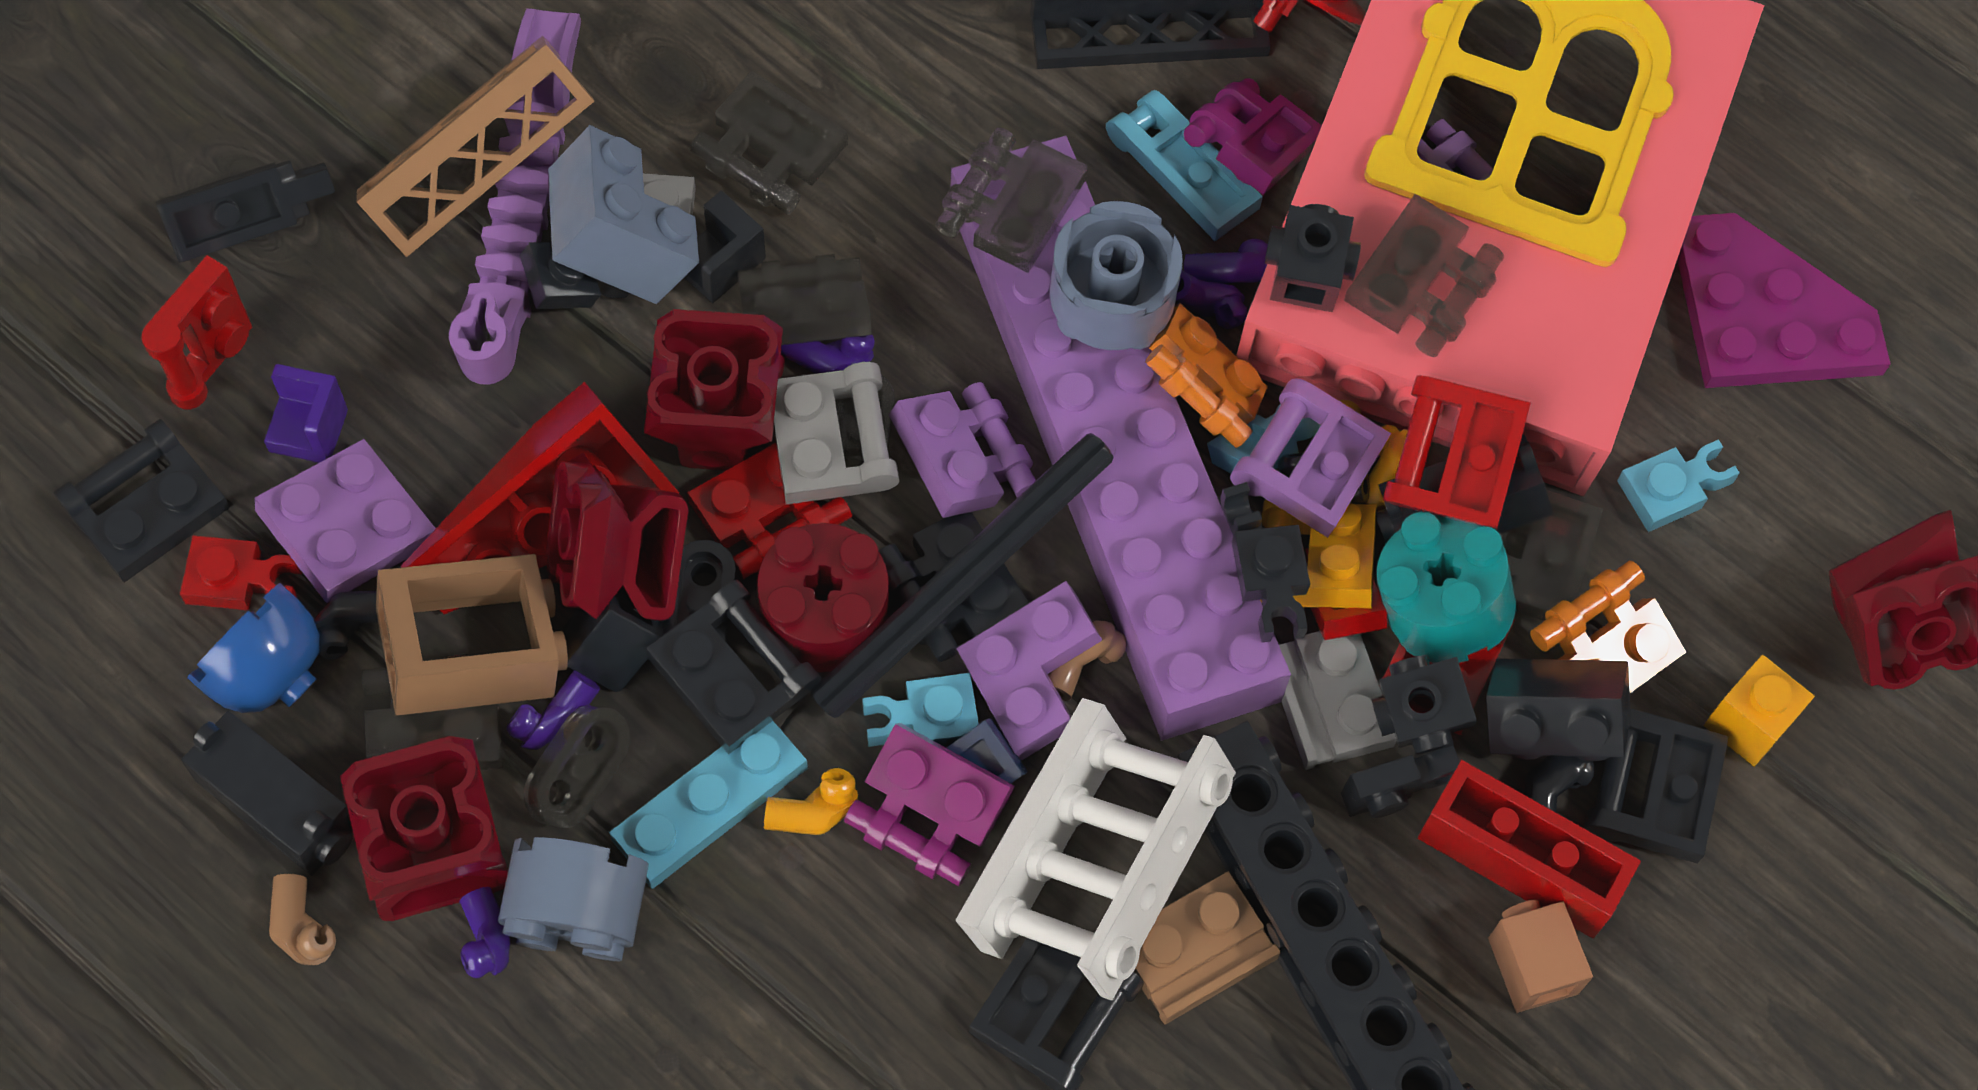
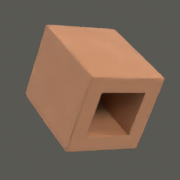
(1539, 954)

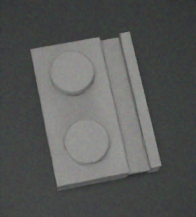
(1331, 699)

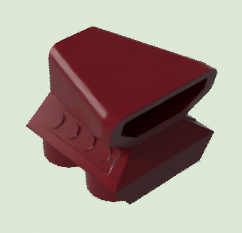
(714, 385)
(613, 539)
(1909, 604)
(423, 827)

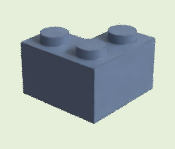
(608, 223)

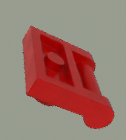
(209, 320)
(1478, 458)

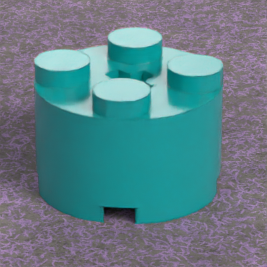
(1446, 587)

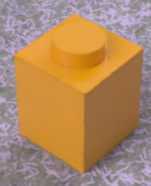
(1759, 710)

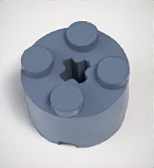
(1115, 276)
(572, 896)

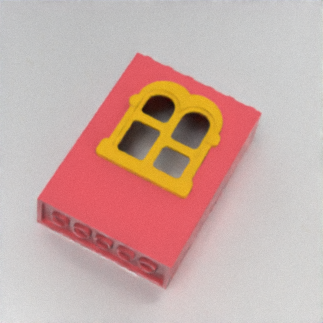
(1572, 288)

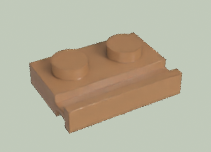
(1202, 948)

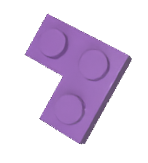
(1014, 663)

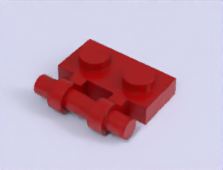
(750, 498)

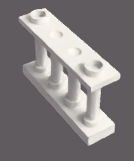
(1045, 822)

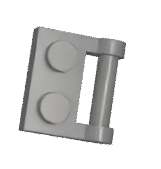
(811, 438)

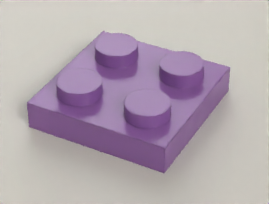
(344, 520)

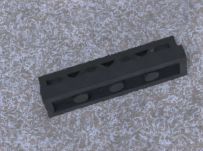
(1137, 14)

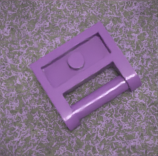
(1329, 467)

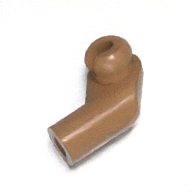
(1107, 651)
(293, 928)

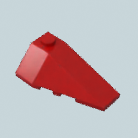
(513, 502)

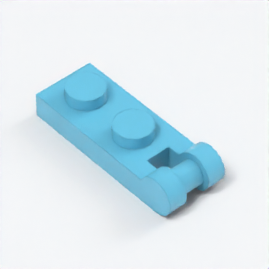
(1186, 172)

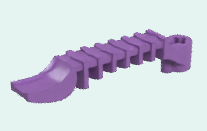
(518, 217)

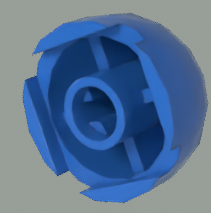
(262, 656)

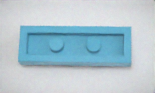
(708, 802)

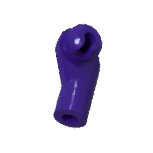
(1230, 267)
(1212, 299)
(831, 356)
(539, 729)
(491, 946)

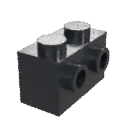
(1559, 708)

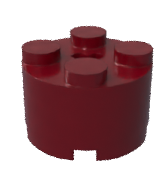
(816, 563)

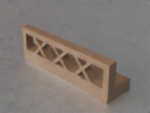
(456, 130)

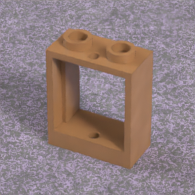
(475, 679)

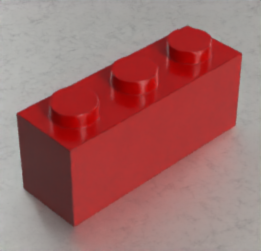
(1528, 848)

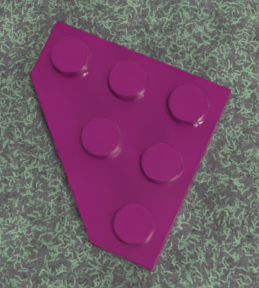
(1769, 313)

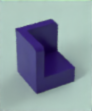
(306, 414)

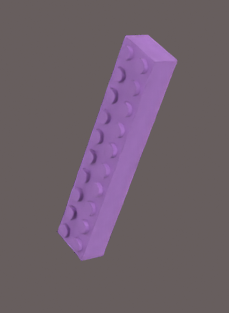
(1149, 514)

